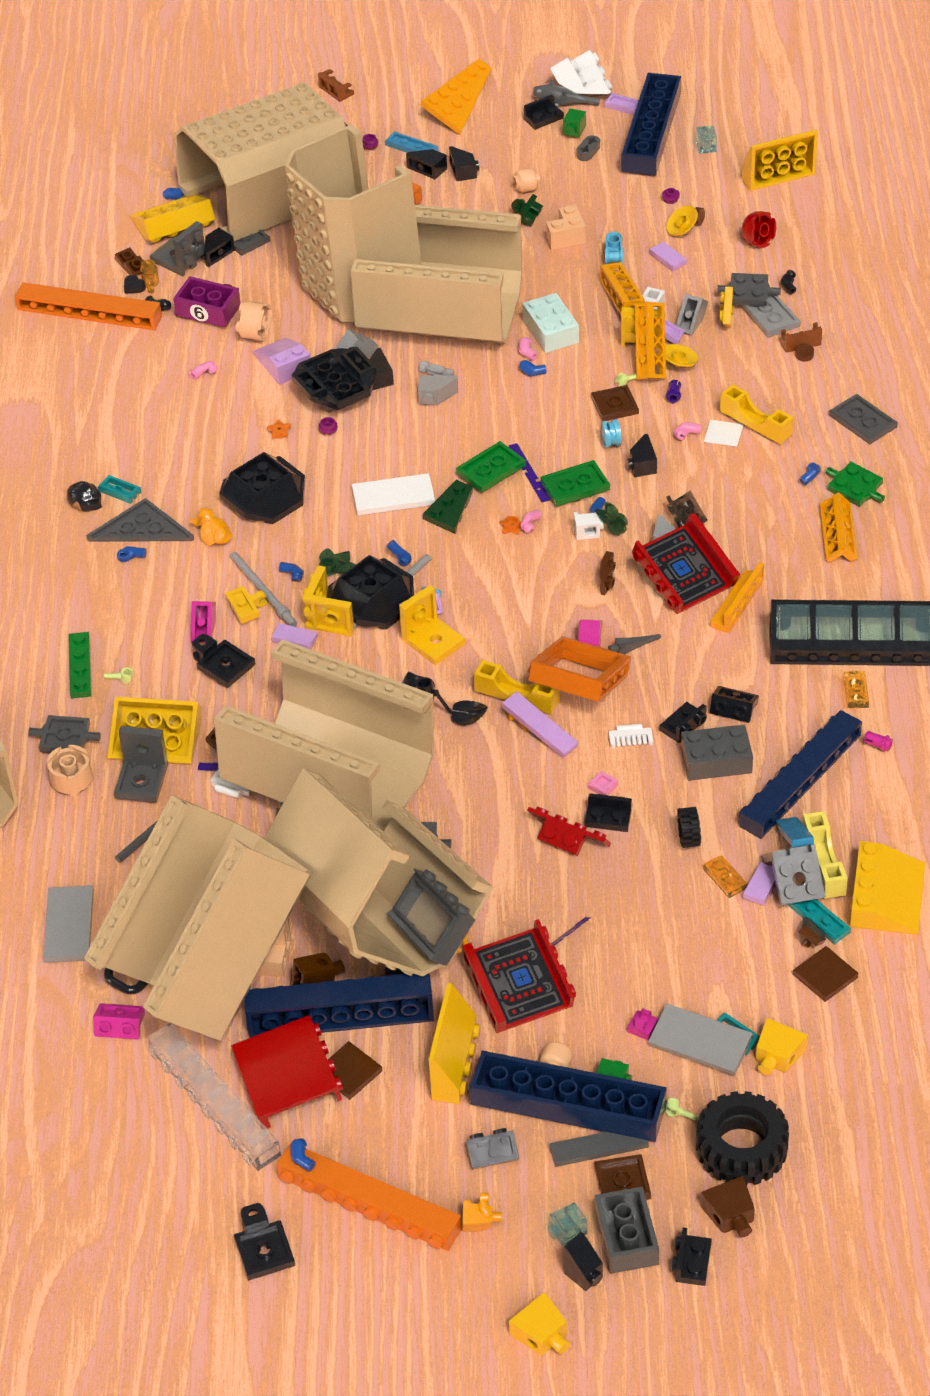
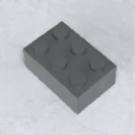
(716, 752)
(626, 1230)

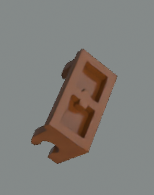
(333, 87)
(810, 337)

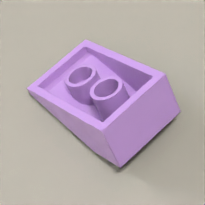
(281, 358)

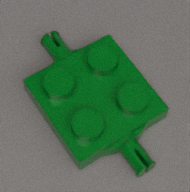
(855, 484)

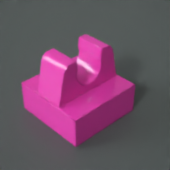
(642, 1024)

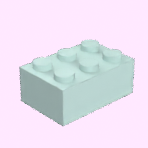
(550, 322)

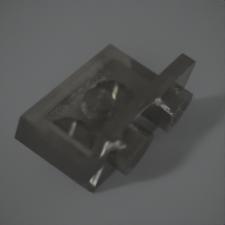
(685, 506)

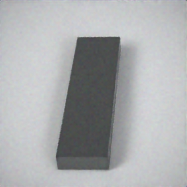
(593, 1147)

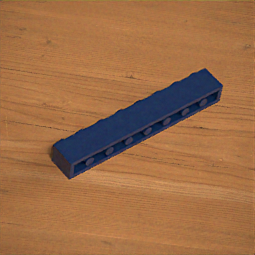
(800, 774)

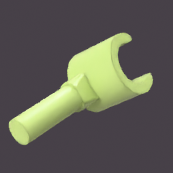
(623, 378)
(125, 675)
(673, 1110)

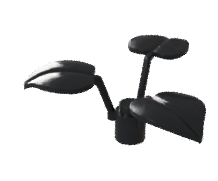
(463, 712)

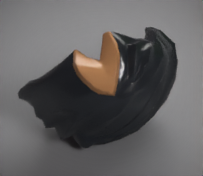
(84, 496)

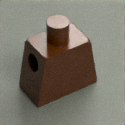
(315, 969)
(729, 1206)

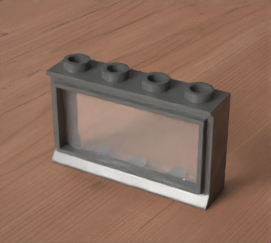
(432, 917)

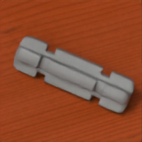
(434, 369)

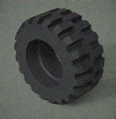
(748, 1113)

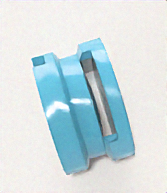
(611, 433)

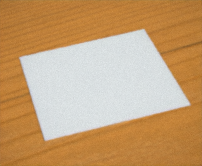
(723, 433)

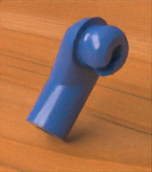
(173, 193)
(532, 370)
(813, 470)
(598, 504)
(130, 552)
(403, 556)
(291, 568)
(298, 1154)

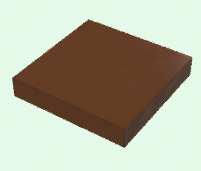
(614, 403)
(825, 973)
(354, 1069)
(622, 1174)

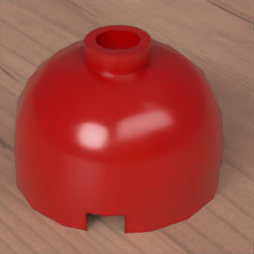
(759, 229)

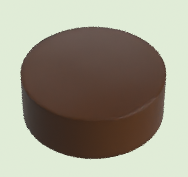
(701, 215)
(804, 352)

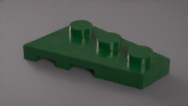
(449, 507)

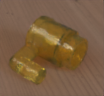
(150, 275)

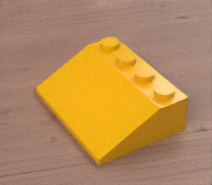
(780, 160)
(173, 217)
(176, 718)
(887, 890)
(453, 1048)

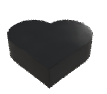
(133, 284)

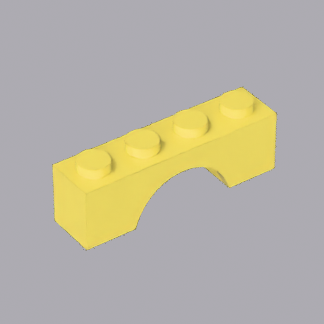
(832, 872)

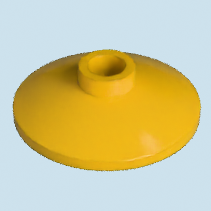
(682, 220)
(680, 355)

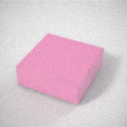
(602, 784)

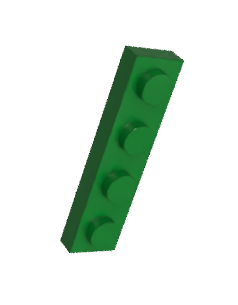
(80, 665)

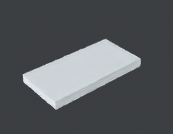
(393, 494)

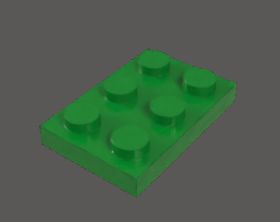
(490, 466)
(575, 483)

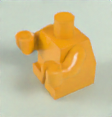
(479, 1216)

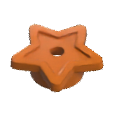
(279, 429)
(510, 524)

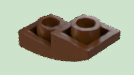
(129, 261)
(606, 572)

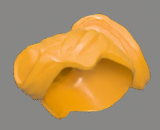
(212, 529)

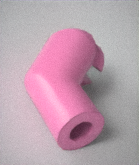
(524, 348)
(202, 368)
(686, 428)
(528, 519)

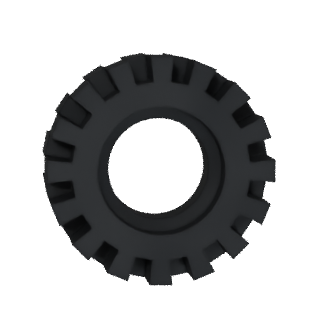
(689, 827)

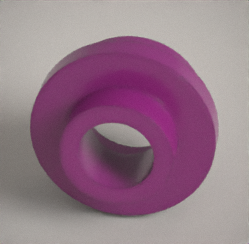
(370, 141)
(670, 195)
(328, 425)

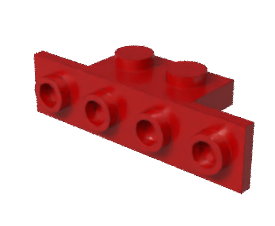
(563, 834)

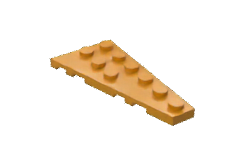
(457, 97)

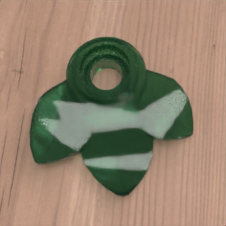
(616, 521)
(335, 563)

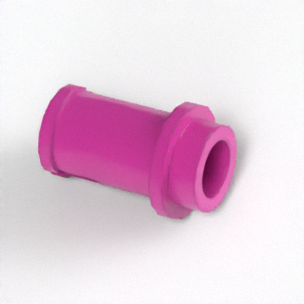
(879, 741)

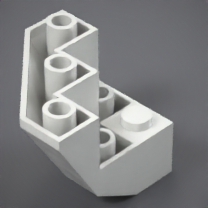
(583, 75)

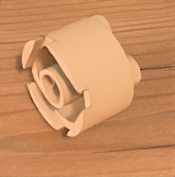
(254, 320)
(69, 769)

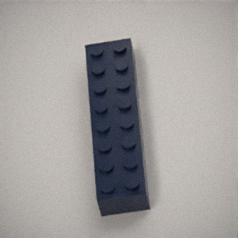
(651, 124)
(343, 1003)
(568, 1096)

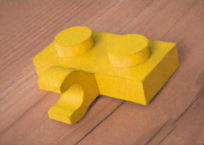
(726, 309)
(245, 604)

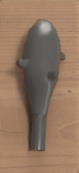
(562, 95)

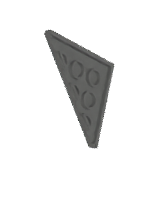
(141, 524)

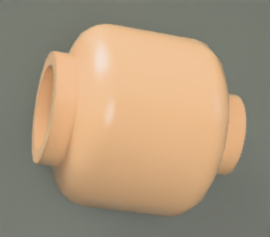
(526, 180)
(556, 1054)

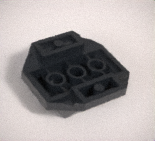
(336, 378)
(264, 489)
(375, 591)

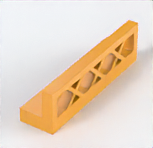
(614, 287)
(647, 340)
(842, 525)
(738, 599)

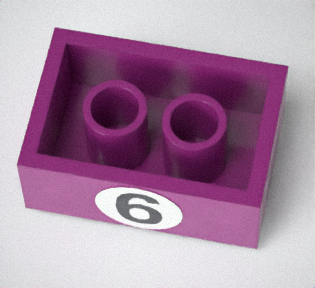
(207, 301)

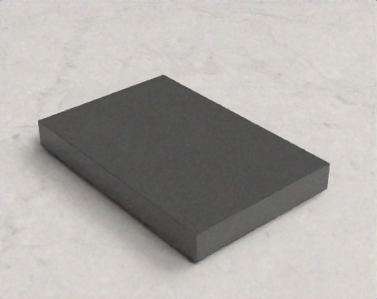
(863, 419)

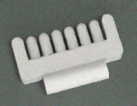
(630, 732)
(228, 788)

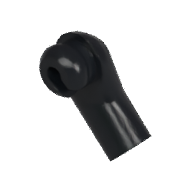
(787, 281)
(165, 304)

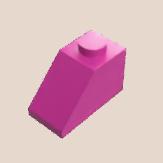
(202, 618)
(590, 631)

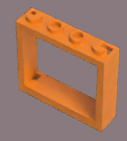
(612, 663)

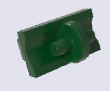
(524, 209)

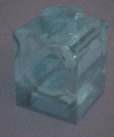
(706, 139)
(567, 1223)

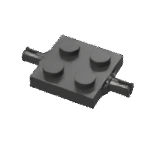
(750, 289)
(63, 731)

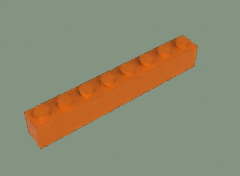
(88, 306)
(373, 1199)

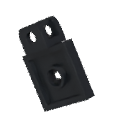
(211, 656)
(260, 1233)

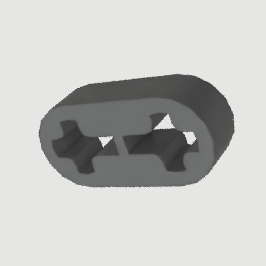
(588, 148)

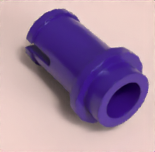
(673, 394)

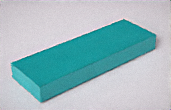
(823, 918)

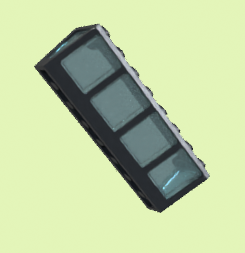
(850, 632)

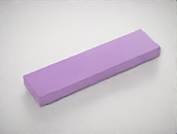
(540, 724)

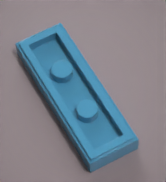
(407, 143)
(794, 832)

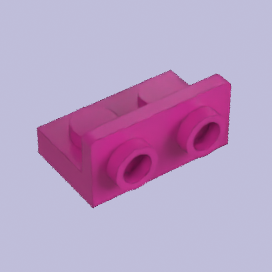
(118, 1021)

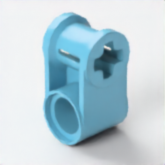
(613, 248)

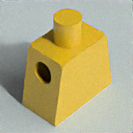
(779, 1047)
(540, 1326)

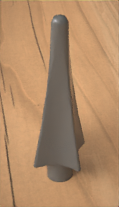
(625, 645)

